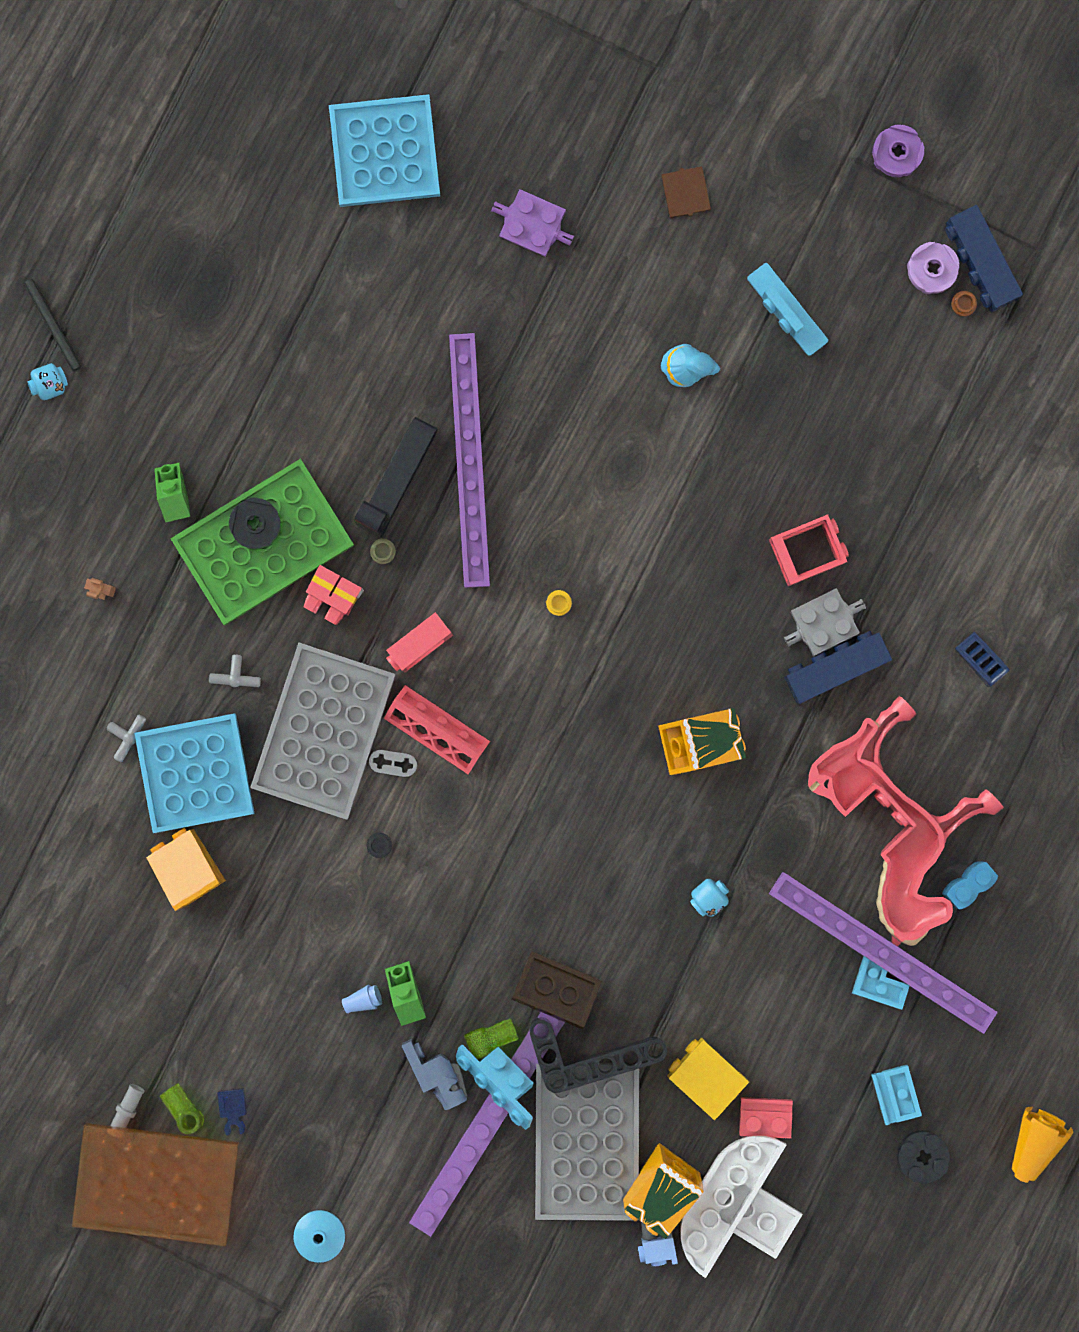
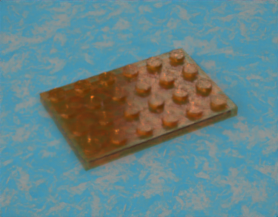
(155, 1184)

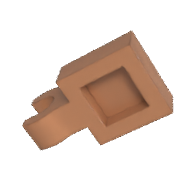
(98, 589)

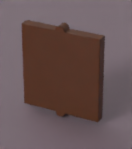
(685, 192)

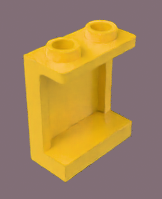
(707, 1078)

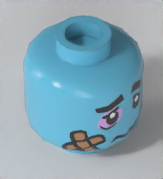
(47, 381)
(710, 897)

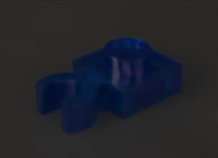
(232, 1105)

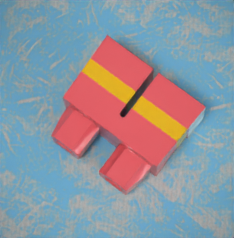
(341, 600)

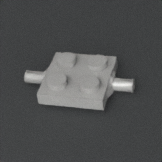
(824, 622)

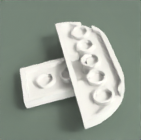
(738, 1205)

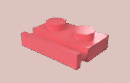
(765, 1117)

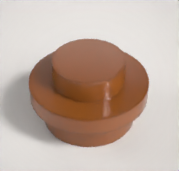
(964, 303)

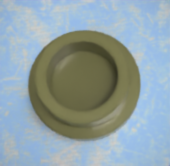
(383, 551)

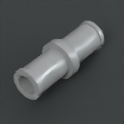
(127, 1107)

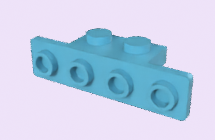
(787, 309)
(501, 1079)

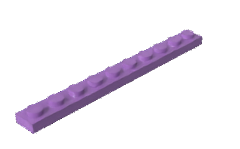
(469, 460)
(882, 952)
(474, 1141)

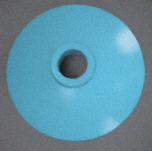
(319, 1223)

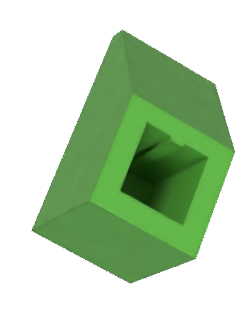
(171, 492)
(405, 993)

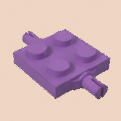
(532, 223)

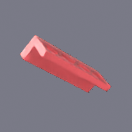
(438, 726)

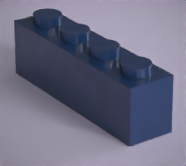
(983, 259)
(838, 667)

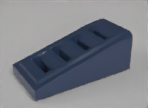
(988, 653)

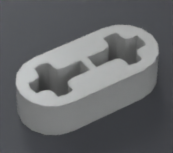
(392, 769)

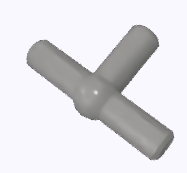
(234, 678)
(127, 736)

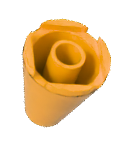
(1038, 1143)

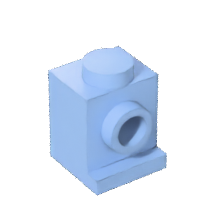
(658, 1251)

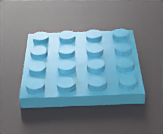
(384, 150)
(194, 773)

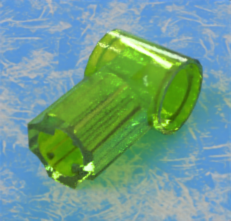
(485, 1040)
(181, 1106)

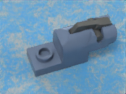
(437, 1074)

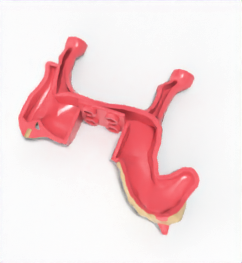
(855, 773)

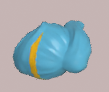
(687, 365)

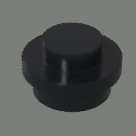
(379, 845)

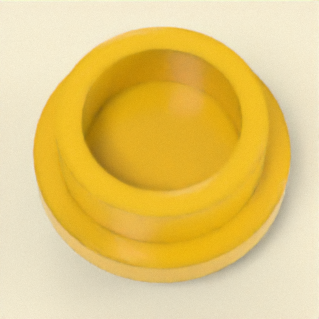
(558, 603)

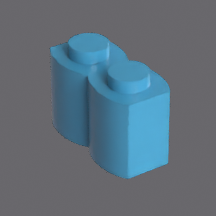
(975, 879)

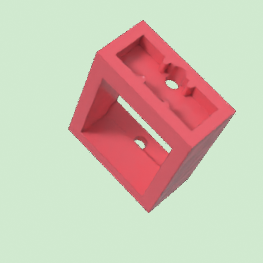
(786, 565)
(418, 643)

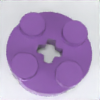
(904, 164)

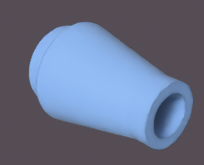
(364, 999)

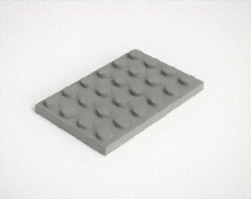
(323, 731)
(586, 1146)

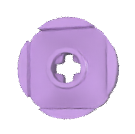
(935, 253)

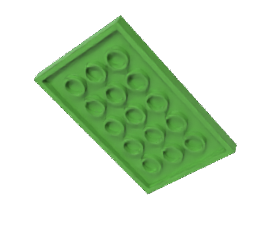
(243, 578)

